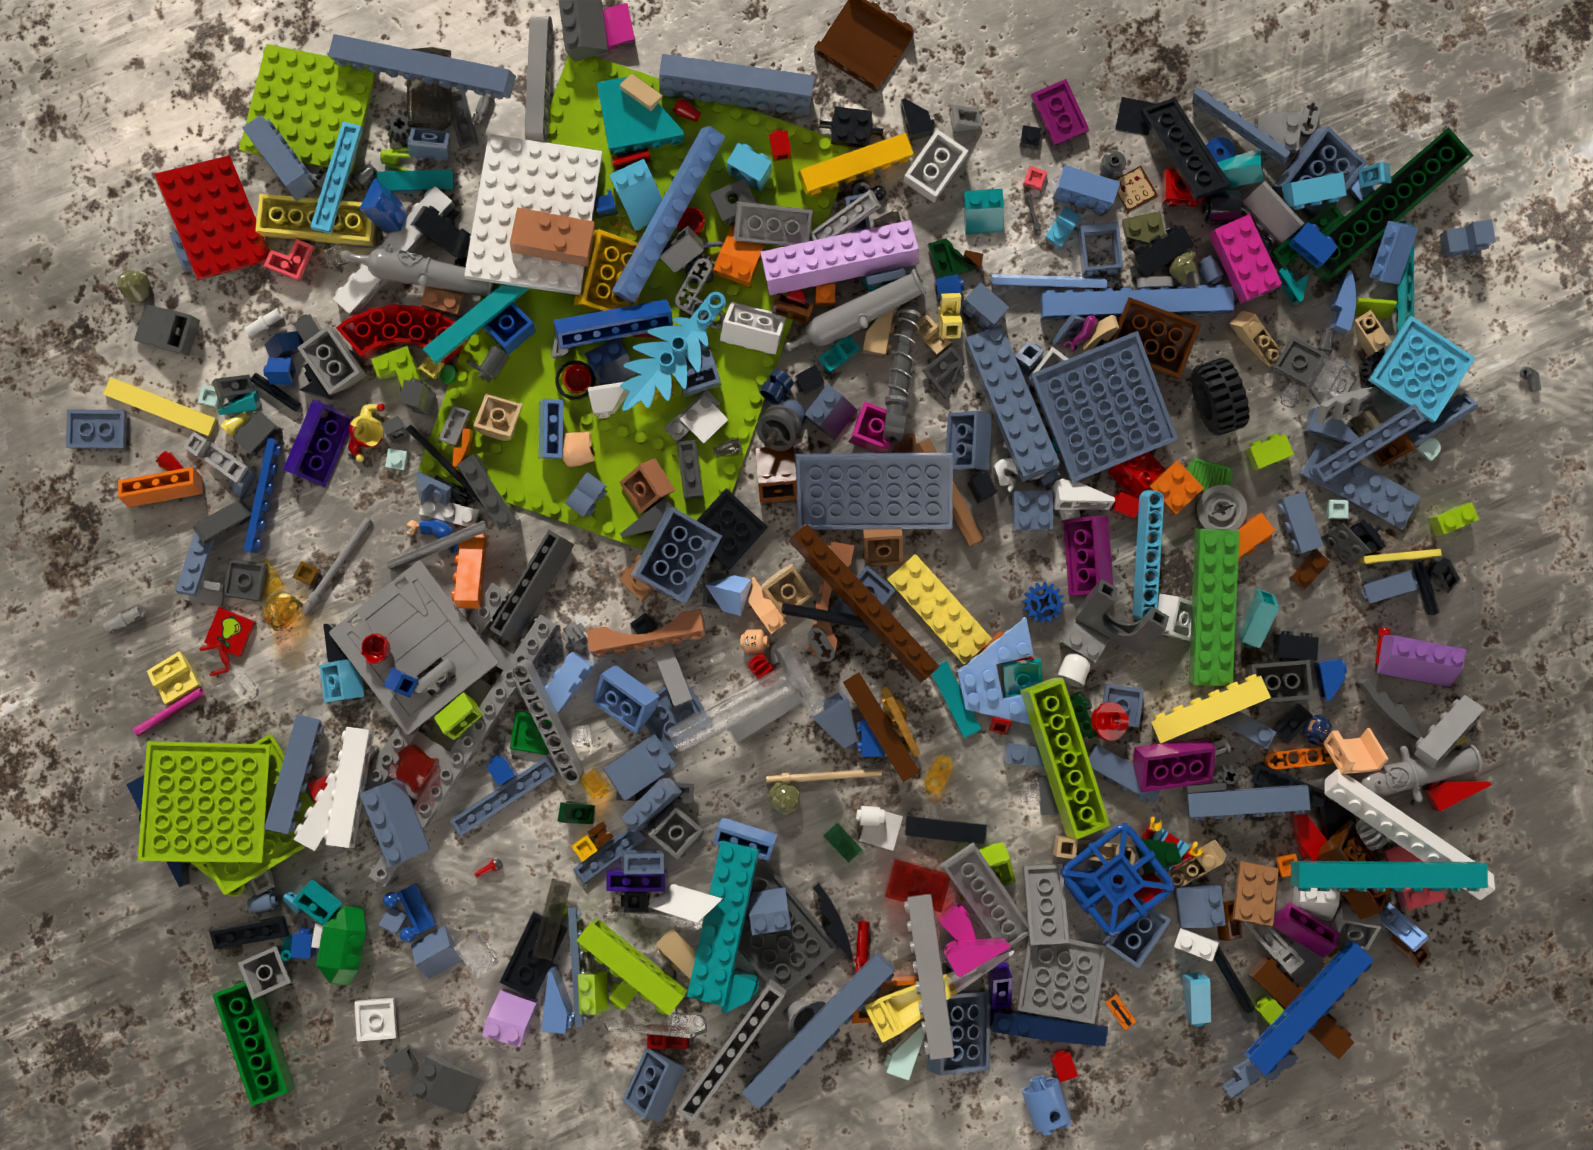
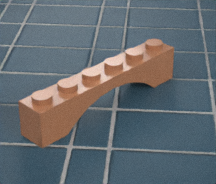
(845, 554)
(685, 626)

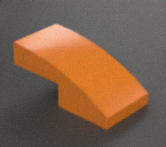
(462, 453)

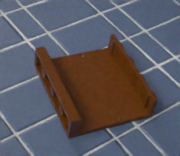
(865, 42)

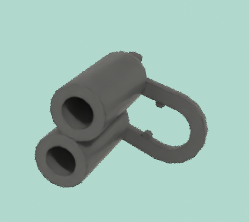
(491, 365)

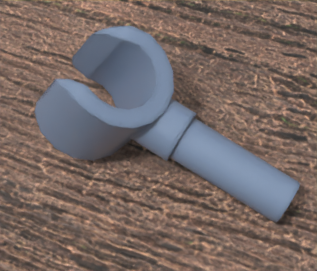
(711, 244)

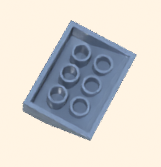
(1322, 156)
(676, 555)
(970, 1034)

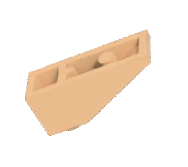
(765, 608)

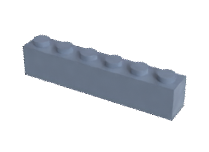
(293, 774)
(1249, 801)

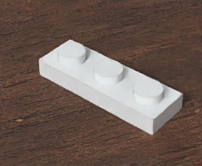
(450, 513)

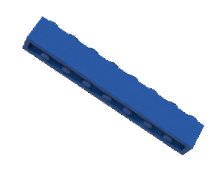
(1309, 1007)

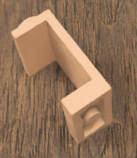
(1356, 754)

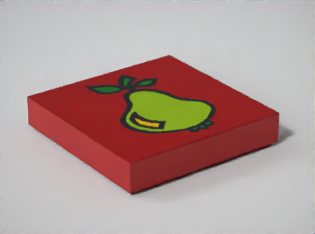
(230, 630)

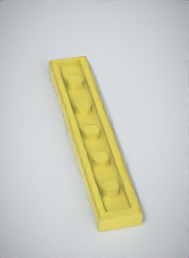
(160, 406)

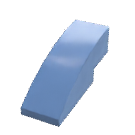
(1344, 304)

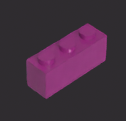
(1306, 929)

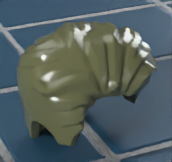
(1182, 265)
(134, 285)
(784, 798)

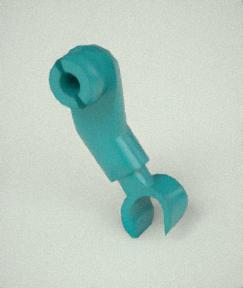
(286, 948)

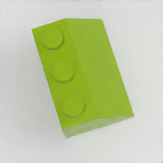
(1000, 863)

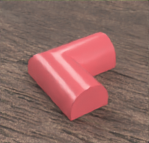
(292, 265)

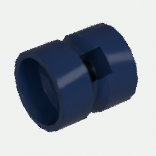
(776, 386)

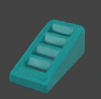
(246, 403)

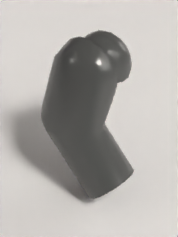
(1531, 376)

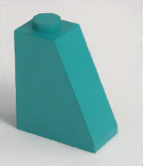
(1243, 168)
(1259, 618)

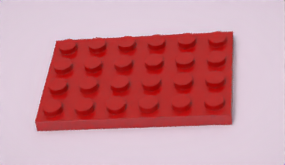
(212, 217)

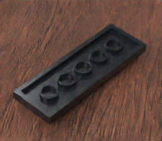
(1185, 149)

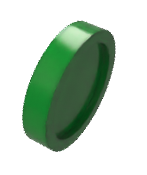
(448, 374)

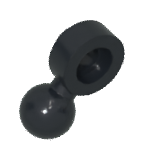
(879, 191)

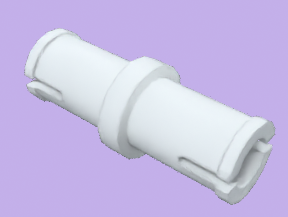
(264, 322)

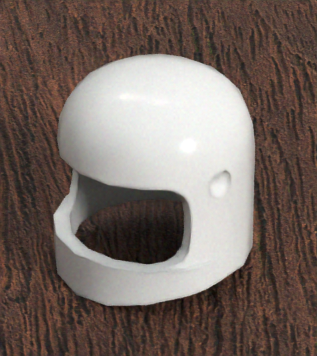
(1075, 669)

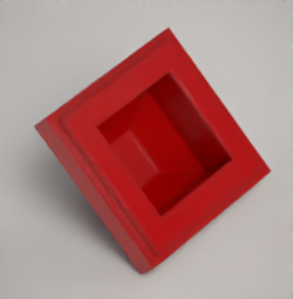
(797, 295)
(1000, 725)

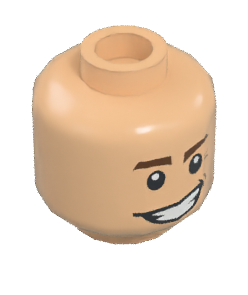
(754, 641)

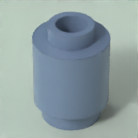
(1211, 270)
(262, 903)

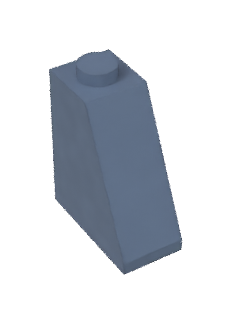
(1390, 586)

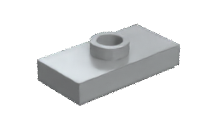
(455, 423)

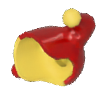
(365, 430)

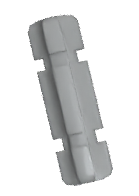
(481, 109)

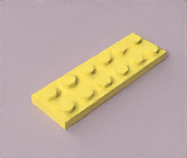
(939, 609)

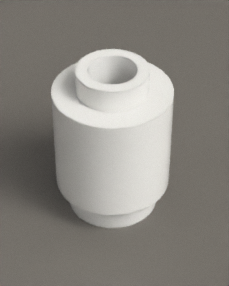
(870, 816)

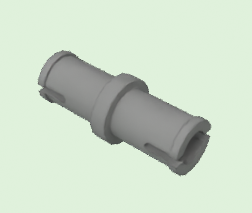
(123, 619)

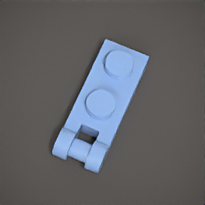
(1403, 927)

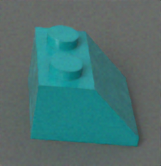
(983, 211)
(741, 989)

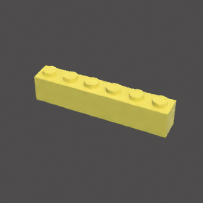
(1210, 709)

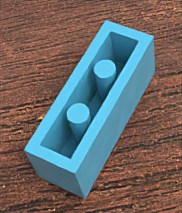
(1314, 191)

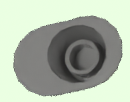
(800, 1013)

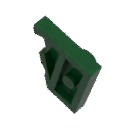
(947, 259)
(1165, 852)

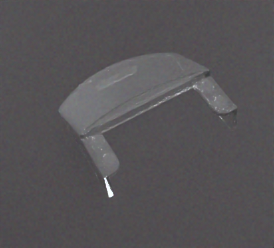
(643, 932)

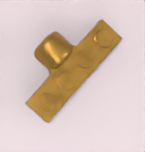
(897, 714)

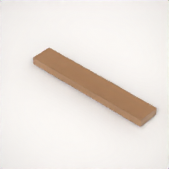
(960, 510)

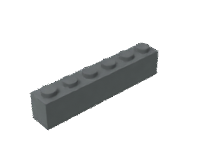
(531, 586)

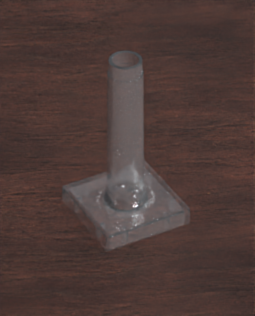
(791, 678)

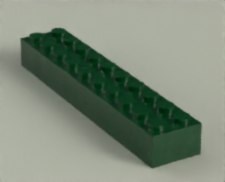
(1393, 201)

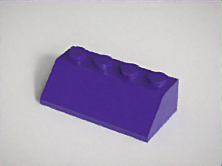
(318, 443)

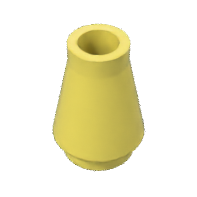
(232, 424)

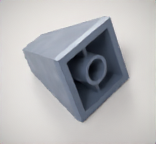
(838, 720)

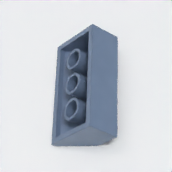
(395, 822)

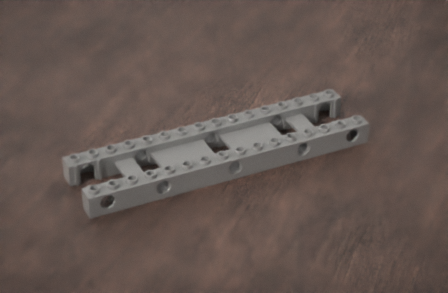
(490, 700)

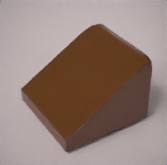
(974, 258)

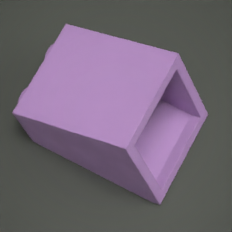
(510, 1018)

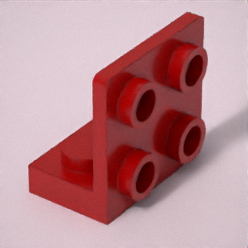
(1136, 473)

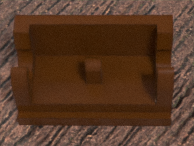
(792, 309)

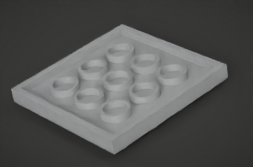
(1062, 980)

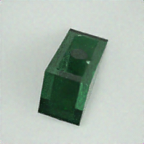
(842, 841)

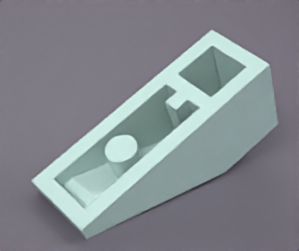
(904, 1054)

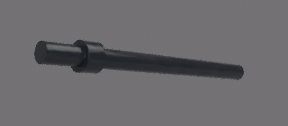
(443, 461)

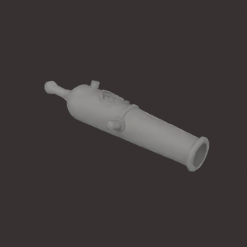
(417, 270)
(859, 312)
(1414, 773)

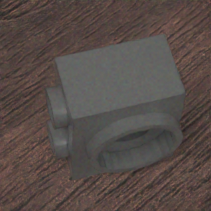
(726, 210)

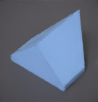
(730, 593)

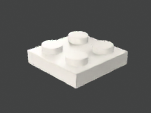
(376, 1019)

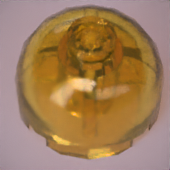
(281, 610)

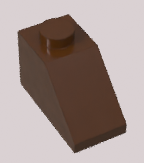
(1417, 957)

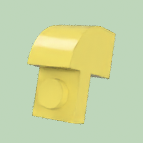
(949, 316)

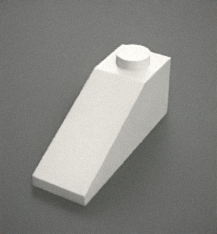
(1079, 497)

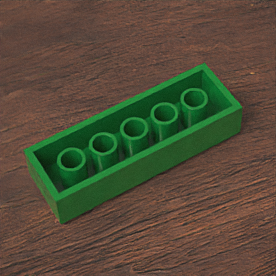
(253, 1043)

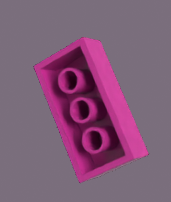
(1245, 259)

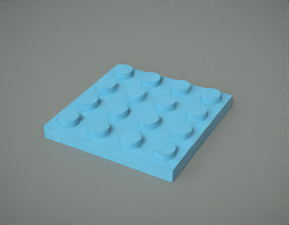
(1421, 368)

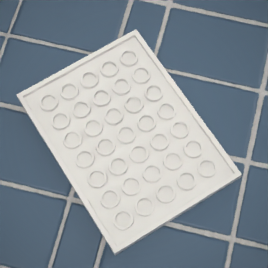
(534, 178)

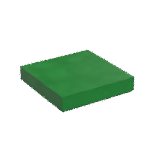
(526, 735)

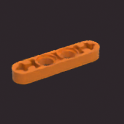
(1302, 758)

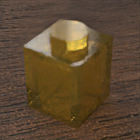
(594, 784)

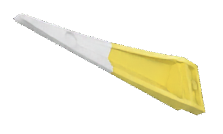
(900, 1009)

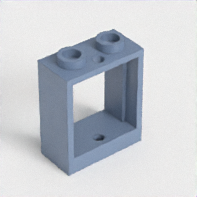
(1100, 230)
(634, 860)

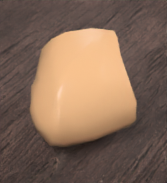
(577, 449)

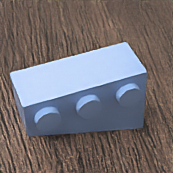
(568, 680)

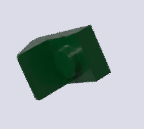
(576, 813)

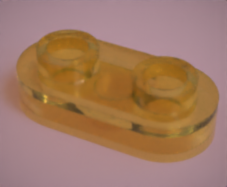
(937, 773)

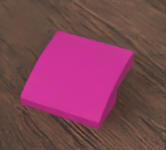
(618, 26)

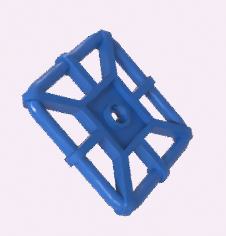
(1105, 876)

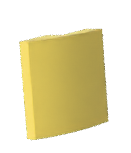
(174, 678)

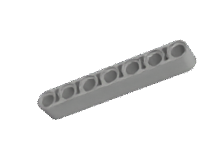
(538, 78)
(548, 713)

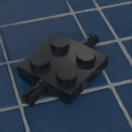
(851, 127)

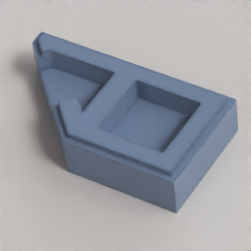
(1070, 328)

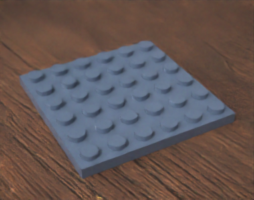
(1104, 407)

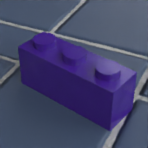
(636, 882)

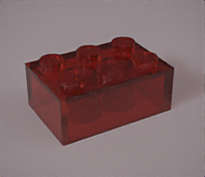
(916, 879)

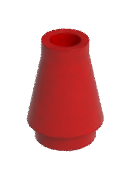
(686, 110)
(168, 461)

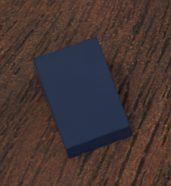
(284, 344)

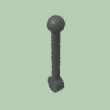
(1036, 226)

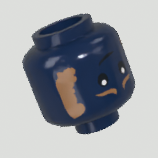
(1317, 729)

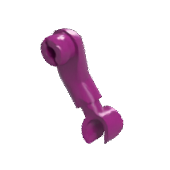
(1086, 332)

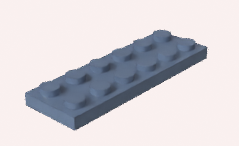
(1365, 489)

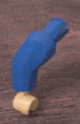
(432, 527)

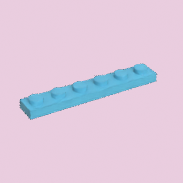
(336, 177)

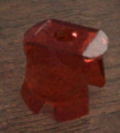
(414, 768)

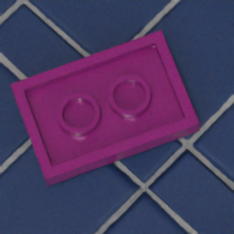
(1060, 112)

